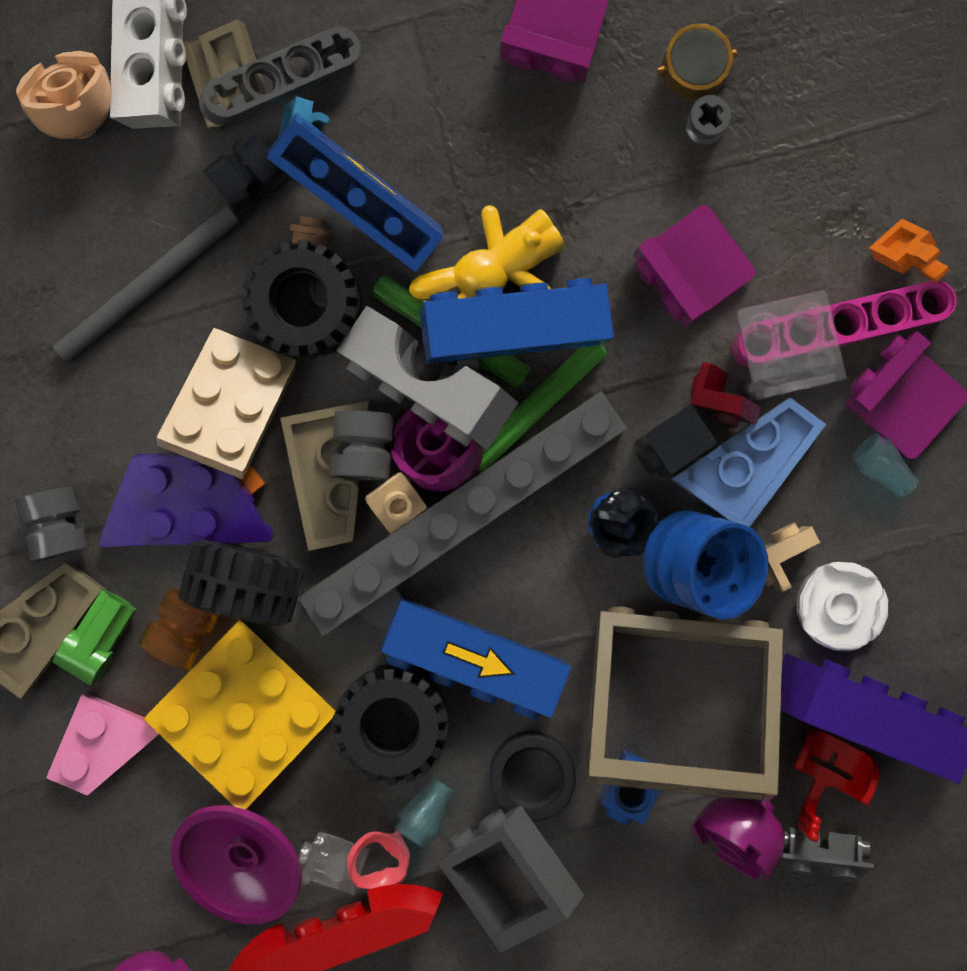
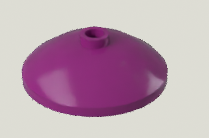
(236, 864)

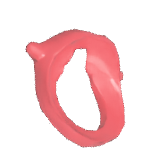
(394, 845)

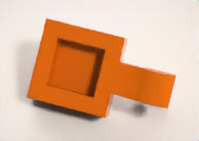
(909, 246)

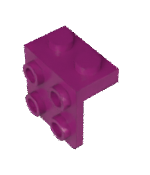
(553, 36)
(693, 265)
(906, 395)

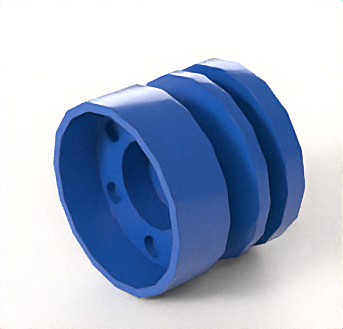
(706, 564)

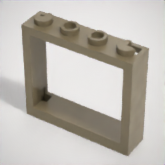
(683, 778)

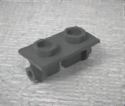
(840, 858)

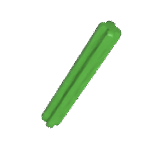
(400, 300)
(542, 400)

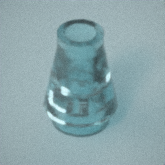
(883, 463)
(424, 813)

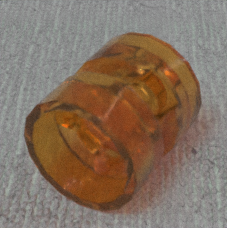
(177, 632)

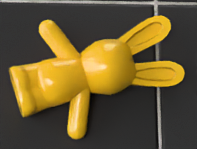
(506, 258)

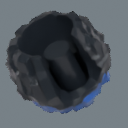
(622, 522)

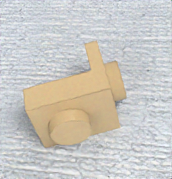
(395, 502)
(786, 544)

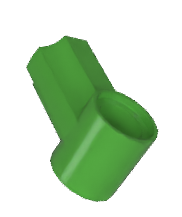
(89, 648)

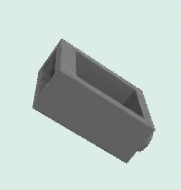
(536, 860)

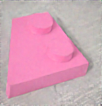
(98, 744)

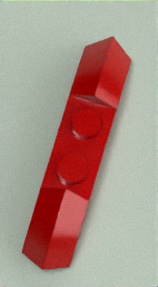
(357, 930)

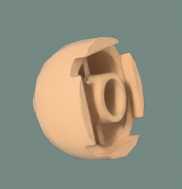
(67, 97)

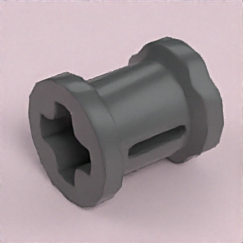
(707, 107)

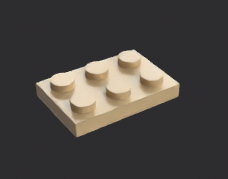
(227, 403)

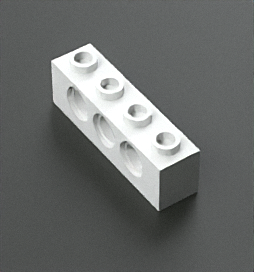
(137, 55)

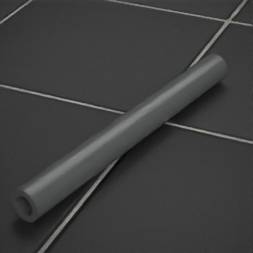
(146, 284)

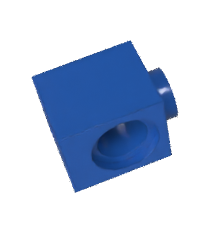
(623, 810)

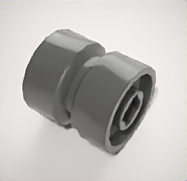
(362, 445)
(52, 523)

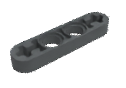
(278, 70)

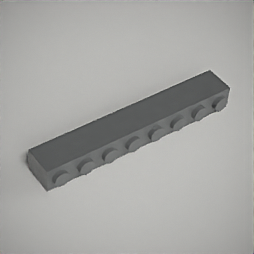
(462, 513)

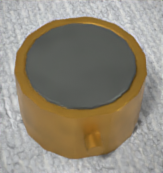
(697, 61)

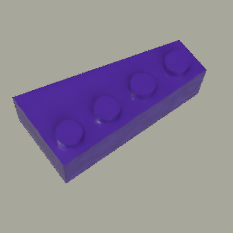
(873, 718)

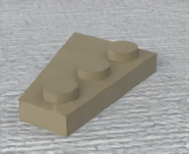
(324, 502)
(38, 624)

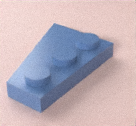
(753, 464)

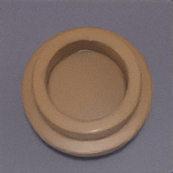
(311, 230)

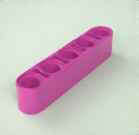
(864, 315)

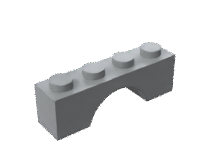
(464, 401)

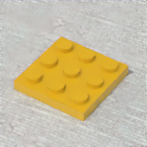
(240, 715)

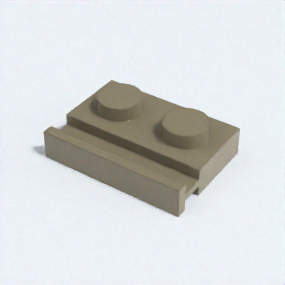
(220, 53)

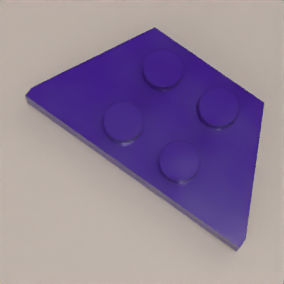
(181, 502)

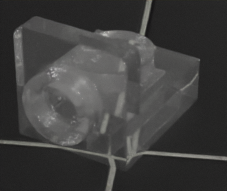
(326, 862)

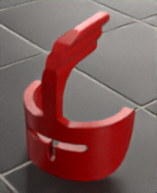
(861, 766)

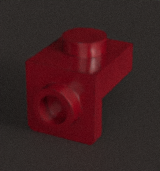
(726, 408)

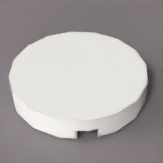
(842, 606)

